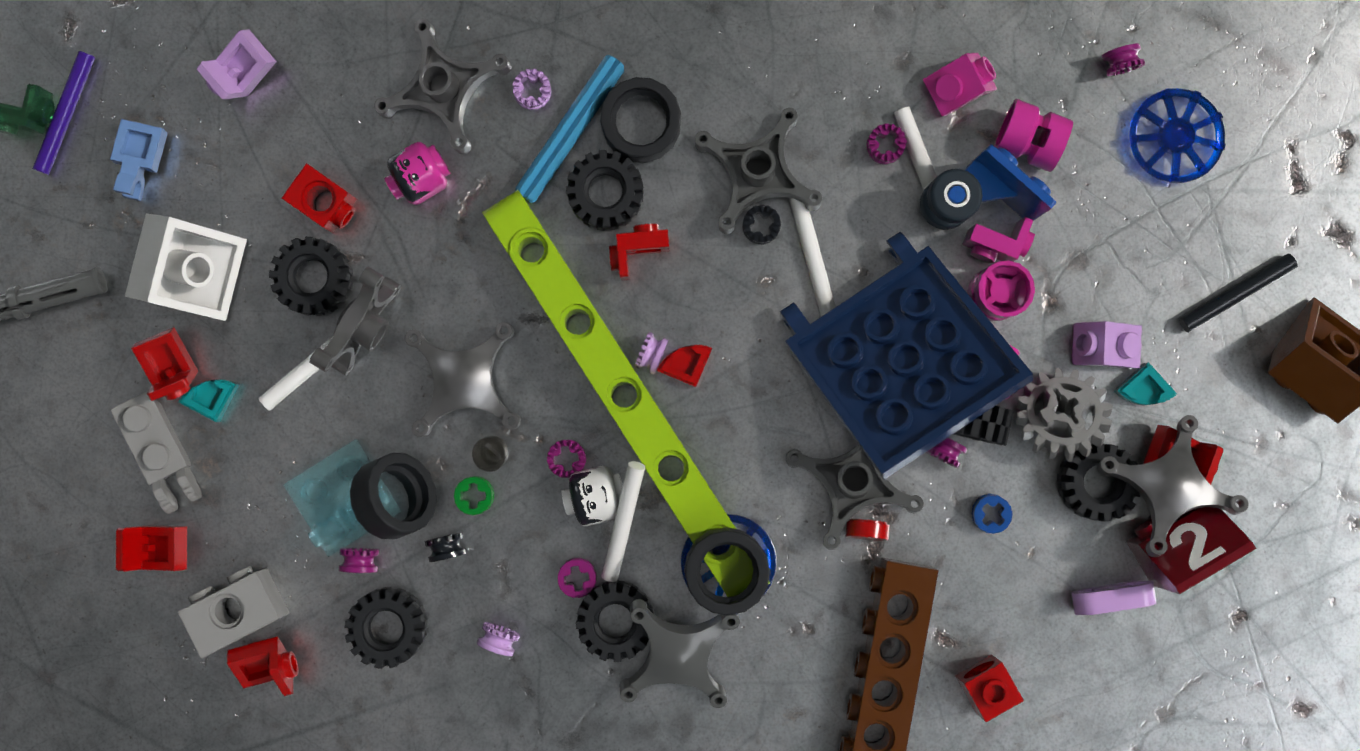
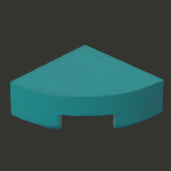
(1145, 387)
(210, 398)

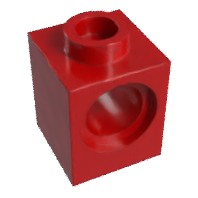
(308, 186)
(989, 688)

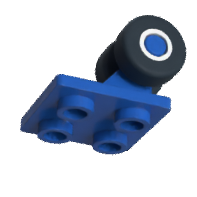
(989, 177)

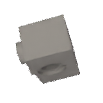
(212, 627)

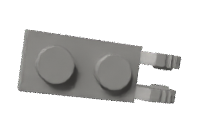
(156, 449)

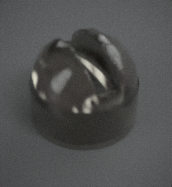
(485, 458)

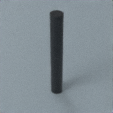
(1238, 292)

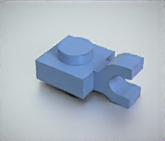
(136, 149)

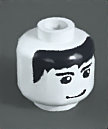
(593, 495)

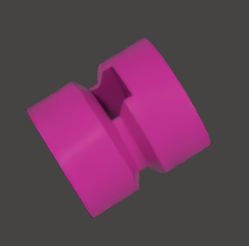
(1020, 127)
(1002, 290)

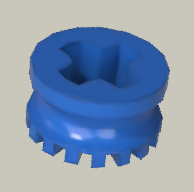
(992, 500)

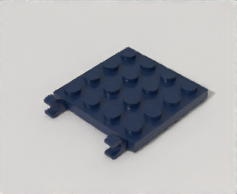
(906, 359)

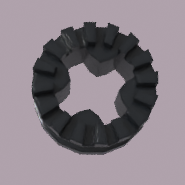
(765, 212)
(445, 547)

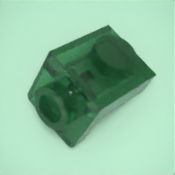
(34, 114)

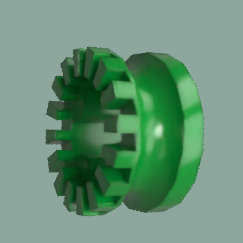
(465, 505)

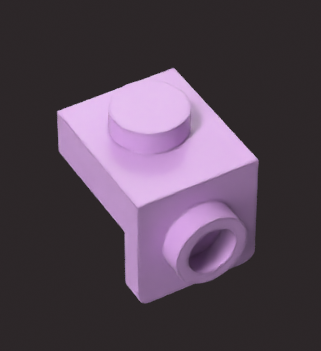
(237, 67)
(1107, 344)

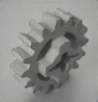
(1068, 397)

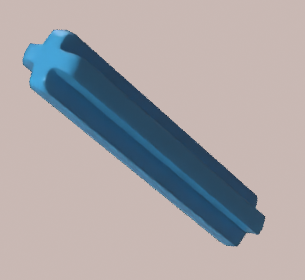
(570, 128)

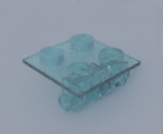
(325, 501)

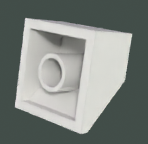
(185, 266)

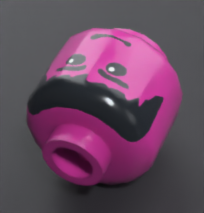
(417, 173)

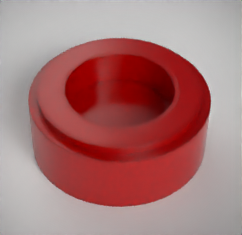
(867, 530)

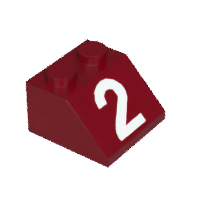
(1196, 549)

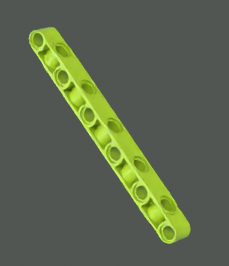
(608, 369)

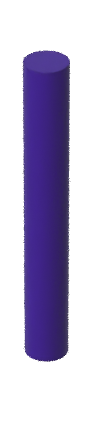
(64, 112)

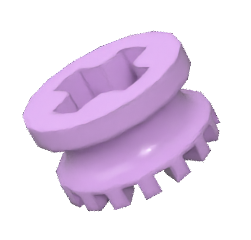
(533, 77)
(653, 353)
(498, 640)

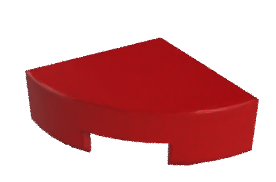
(686, 363)

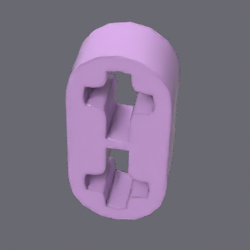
(1113, 597)

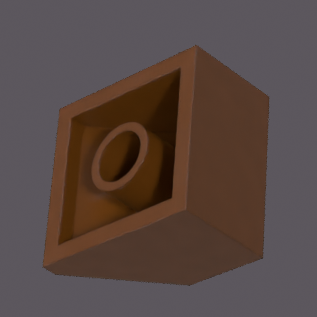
(1320, 361)

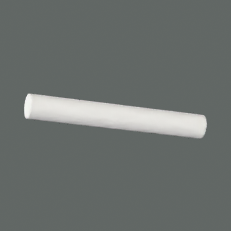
(915, 146)
(812, 256)
(290, 382)
(623, 521)

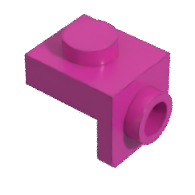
(961, 82)
(991, 245)

